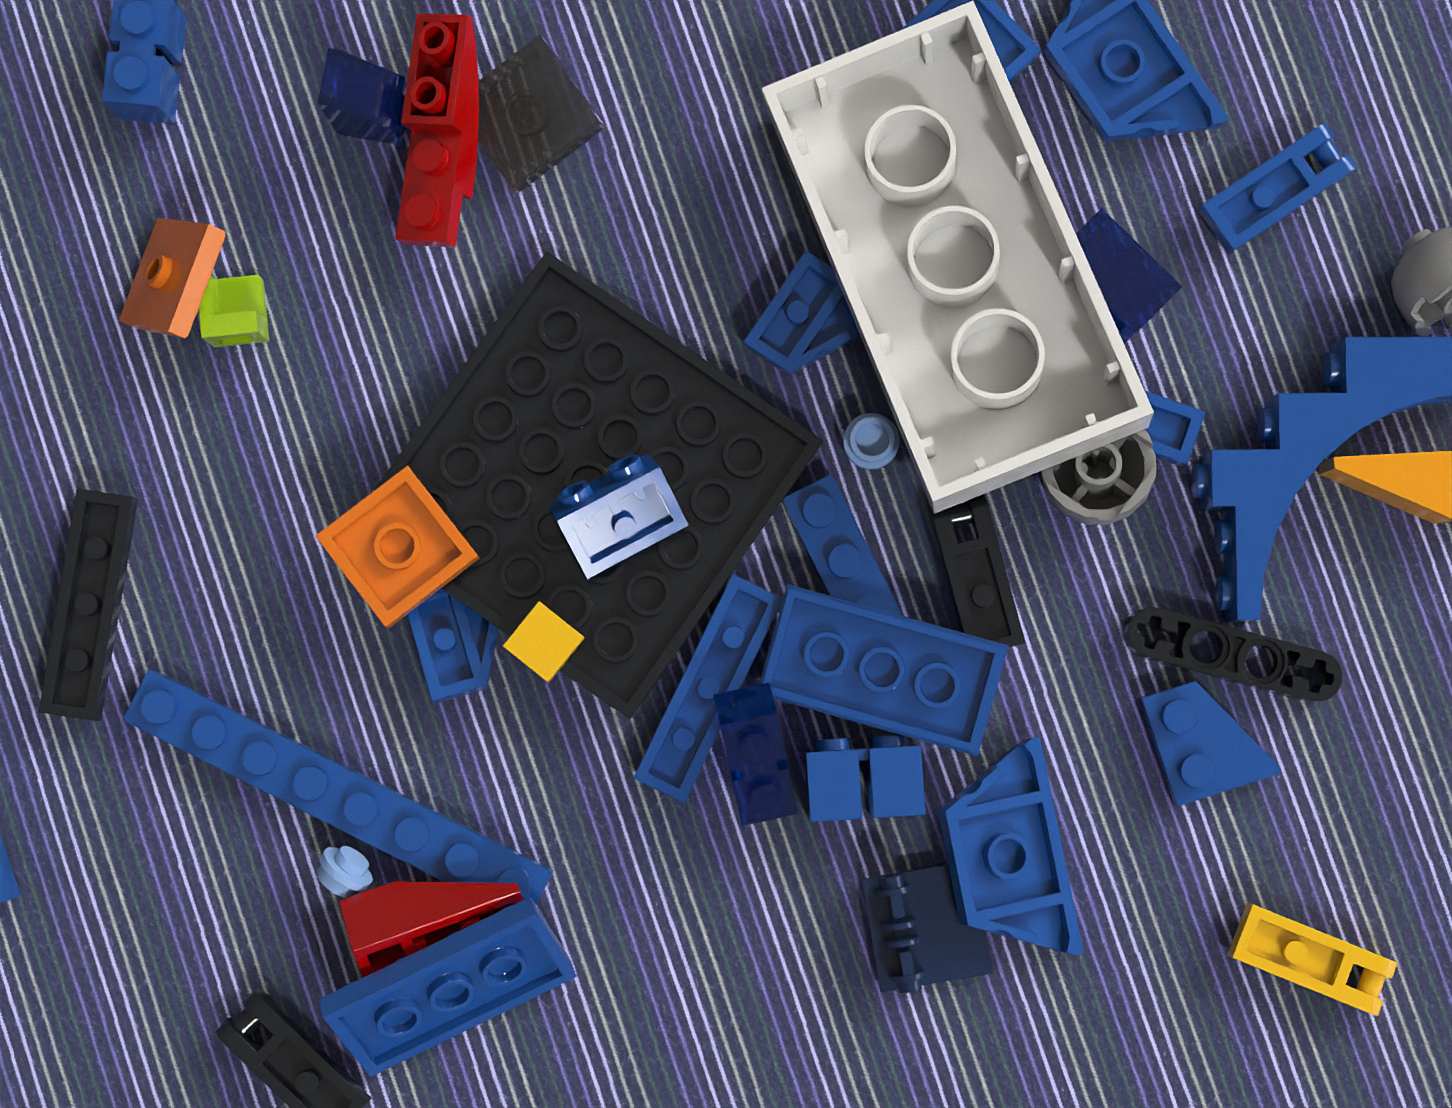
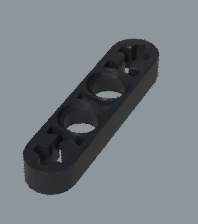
(1231, 657)

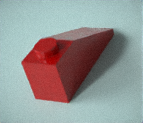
(413, 915)

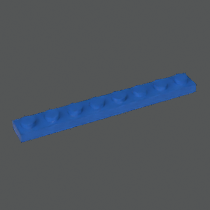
(327, 788)

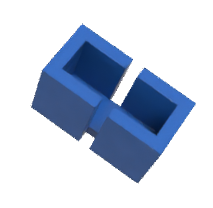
(135, 79)
(892, 778)

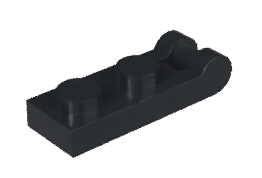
(977, 573)
(289, 1060)

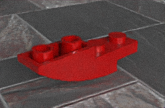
(444, 126)

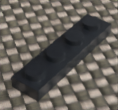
(88, 605)

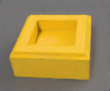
(543, 642)

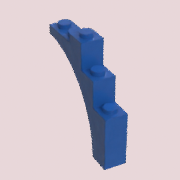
(1299, 431)

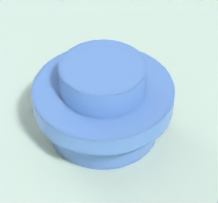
(871, 441)
(344, 871)

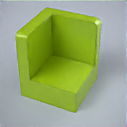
(234, 311)

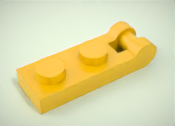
(1310, 958)

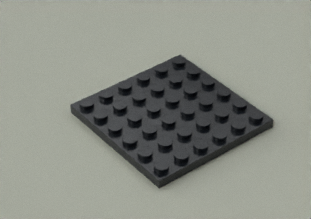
(554, 402)

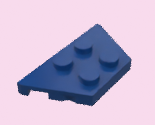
(1130, 72)
(1010, 854)

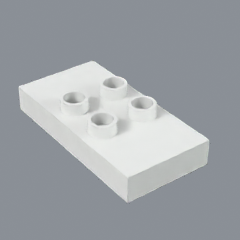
(956, 258)

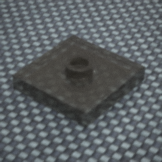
(532, 114)

